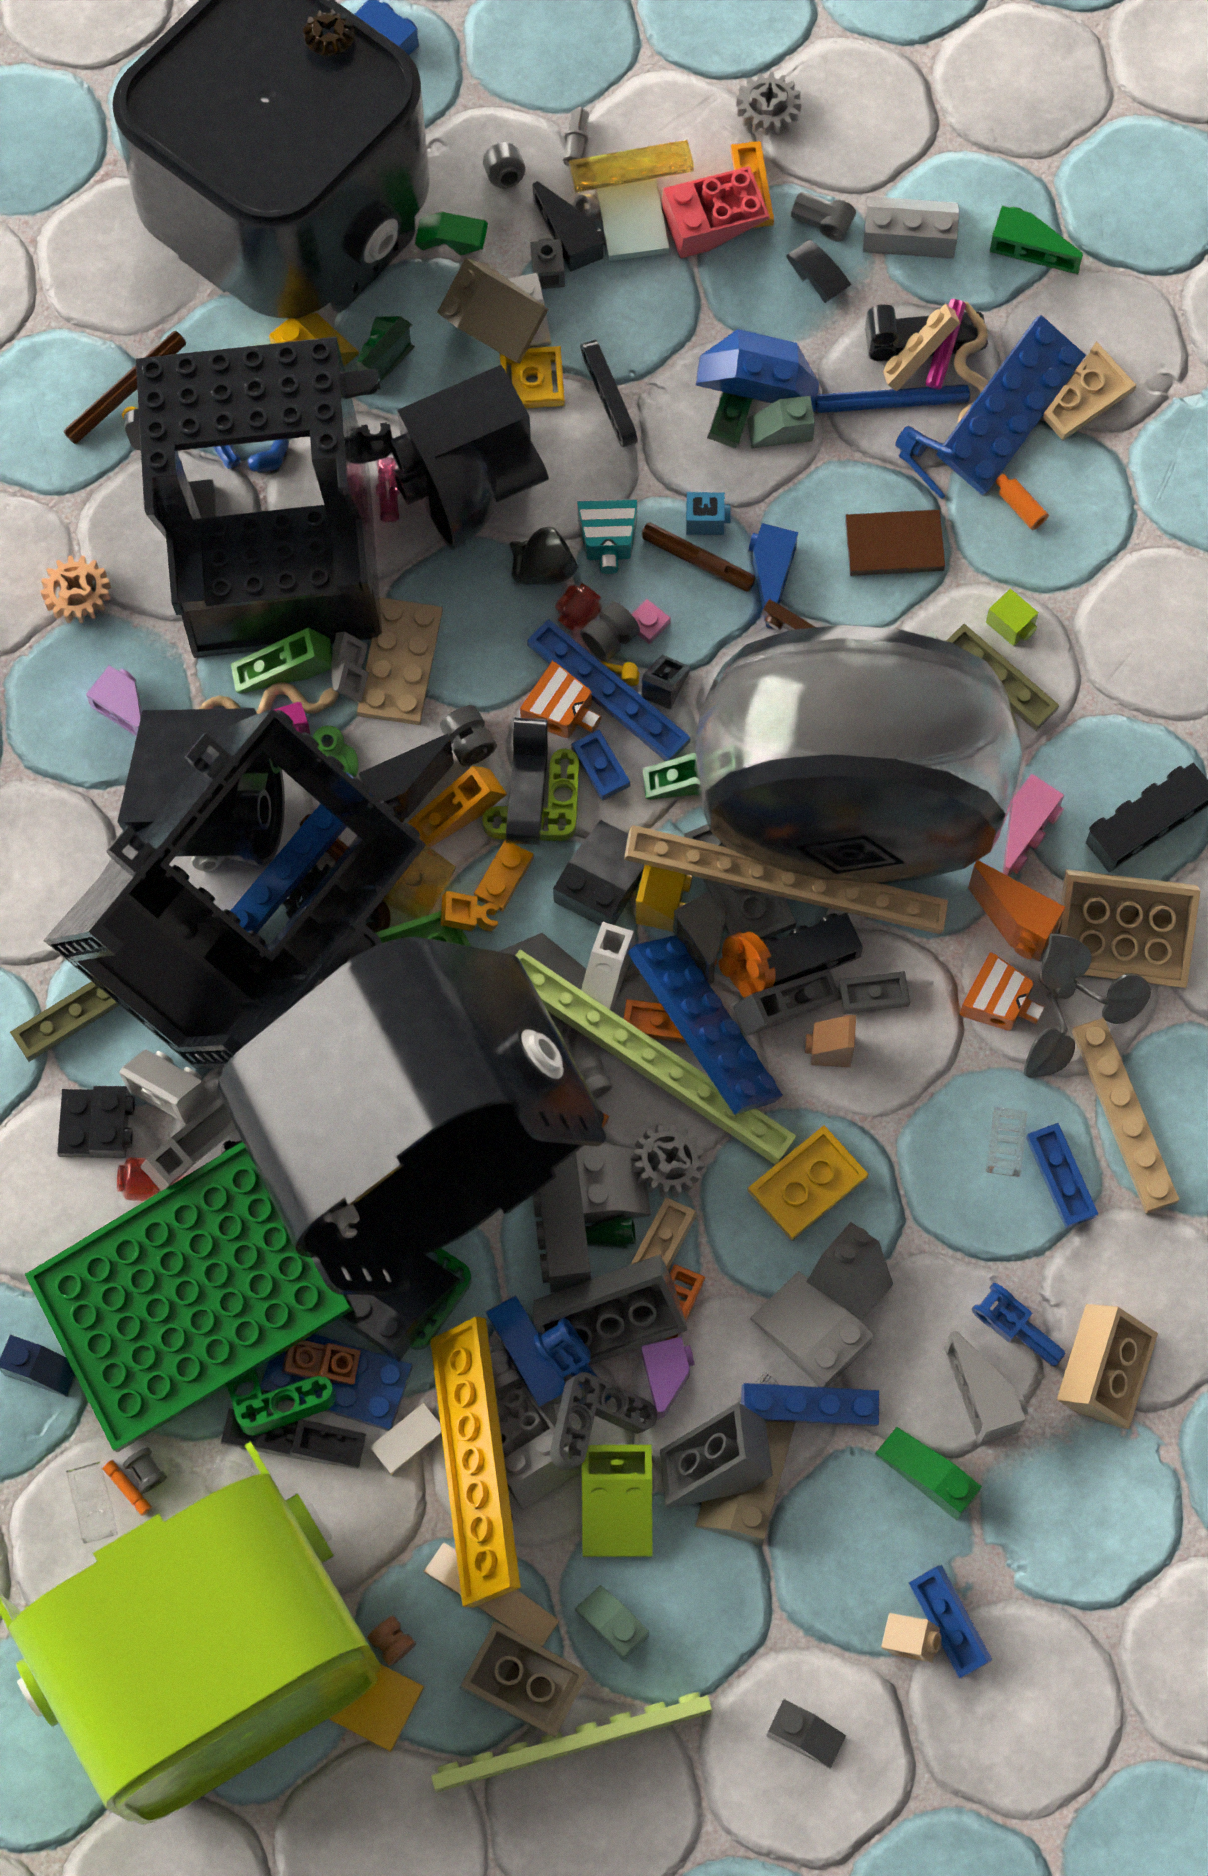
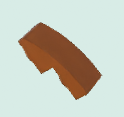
(327, 1360)

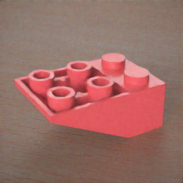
(712, 210)

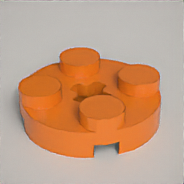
(747, 963)

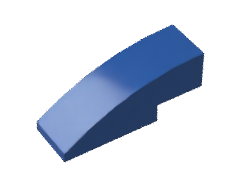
(517, 1337)

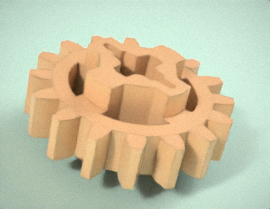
(81, 599)

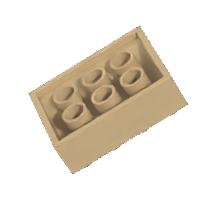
(1131, 925)

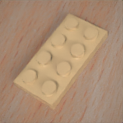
(401, 662)

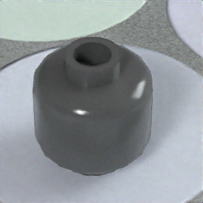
(504, 165)

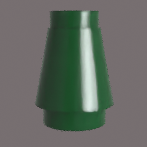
(614, 1232)

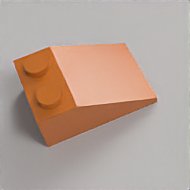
(1016, 910)

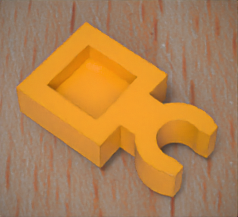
(463, 913)

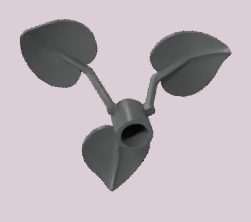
(1062, 963)

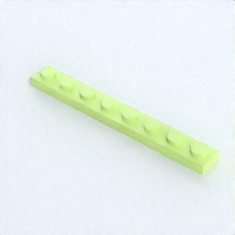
(586, 1737)

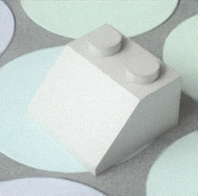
(163, 1084)

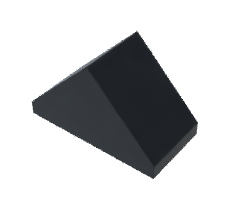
(664, 681)

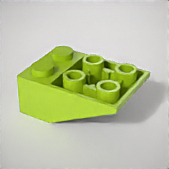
(617, 1501)

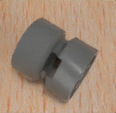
(606, 634)
(469, 738)

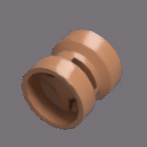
(391, 1640)

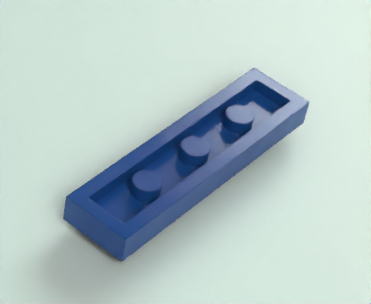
(812, 1404)

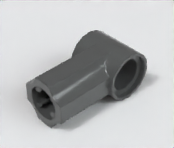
(831, 218)

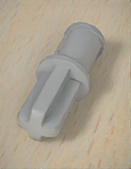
(576, 135)

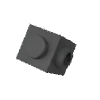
(548, 262)

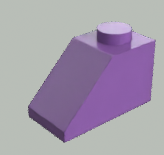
(666, 1371)

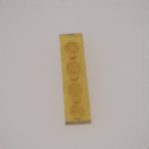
(631, 166)

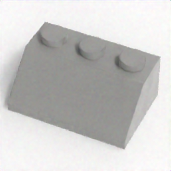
(911, 227)

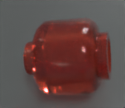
(578, 606)
(134, 1181)

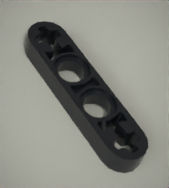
(609, 393)

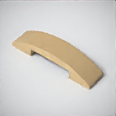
(511, 1610)

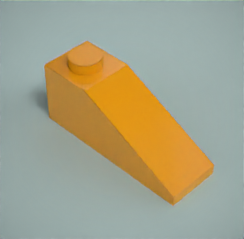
(458, 805)

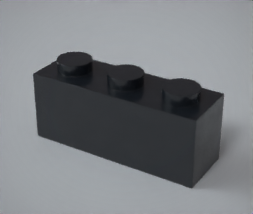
(814, 948)

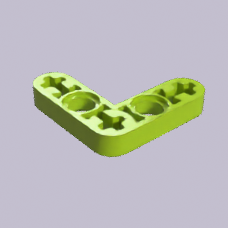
(556, 809)

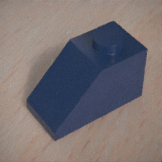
(36, 1366)

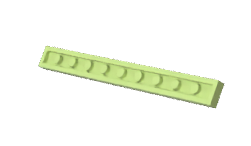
(654, 1061)

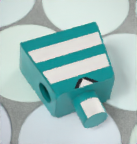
(607, 531)

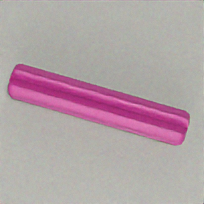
(944, 351)

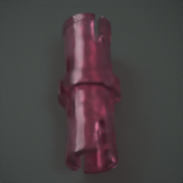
(388, 507)

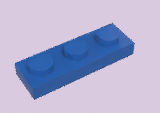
(1062, 1175)
(947, 1612)

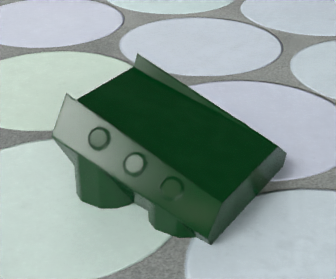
(386, 346)

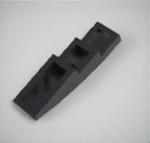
(300, 1441)

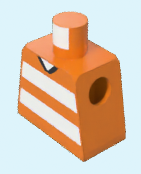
(562, 702)
(1000, 996)

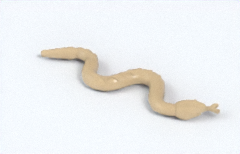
(969, 349)
(326, 700)

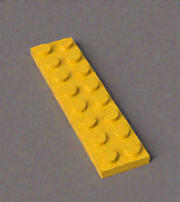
(474, 1463)

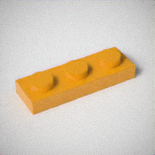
(751, 155)

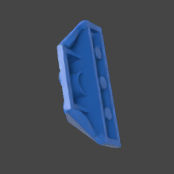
(757, 368)

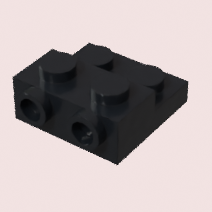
(95, 1122)

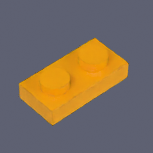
(504, 875)

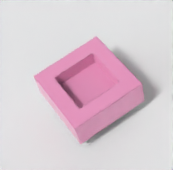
(650, 620)

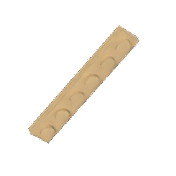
(1125, 1115)

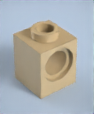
(911, 1638)

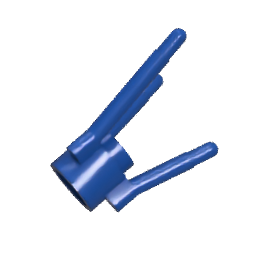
(915, 443)

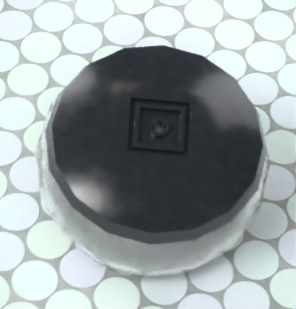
(857, 754)

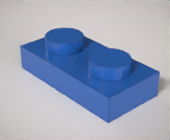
(600, 765)

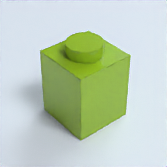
(1012, 618)

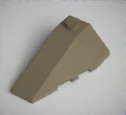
(748, 1513)

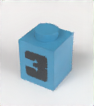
(706, 513)

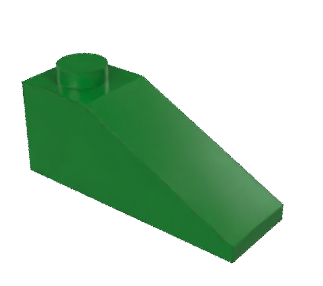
(1029, 239)
(671, 778)
(929, 1472)

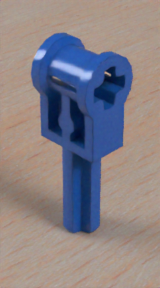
(1011, 1320)
(565, 1350)

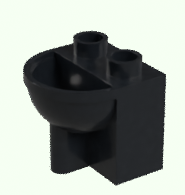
(466, 453)
(245, 822)

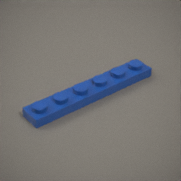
(610, 691)
(288, 868)

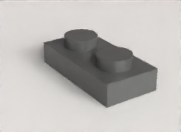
(874, 992)

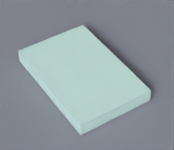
(632, 220)

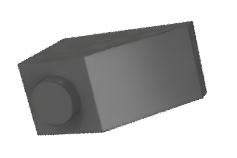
(806, 1733)

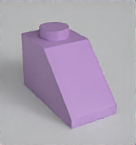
(117, 698)

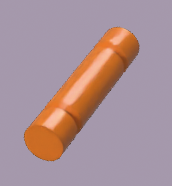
(127, 1487)

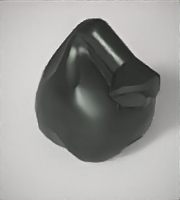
(542, 558)

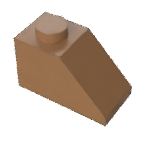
(832, 1042)

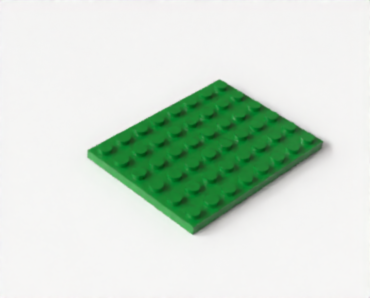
(181, 1297)

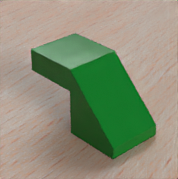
(456, 231)

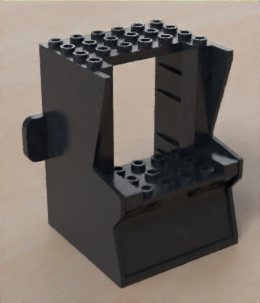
(271, 571)
(187, 962)

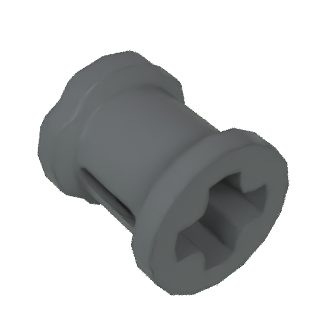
(145, 1470)

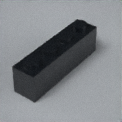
(1149, 817)

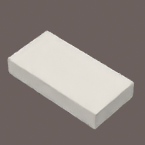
(406, 1439)

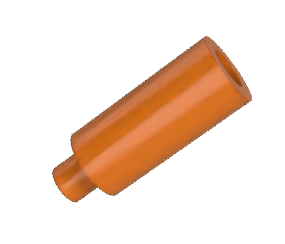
(1021, 502)

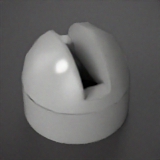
(592, 200)

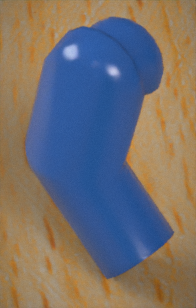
(270, 459)

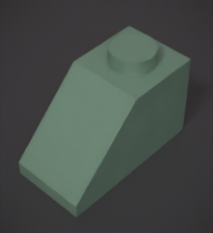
(782, 423)
(612, 1622)

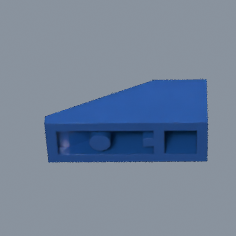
(772, 560)

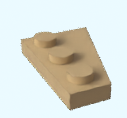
(1089, 393)

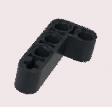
(889, 335)
(527, 781)

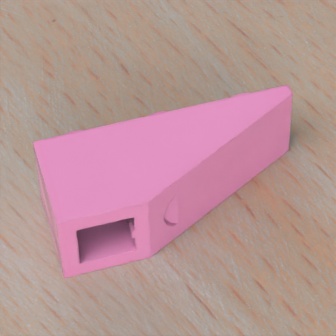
(1029, 814)

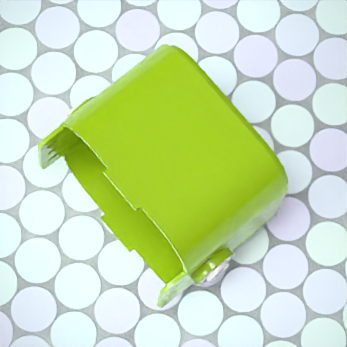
(193, 1647)

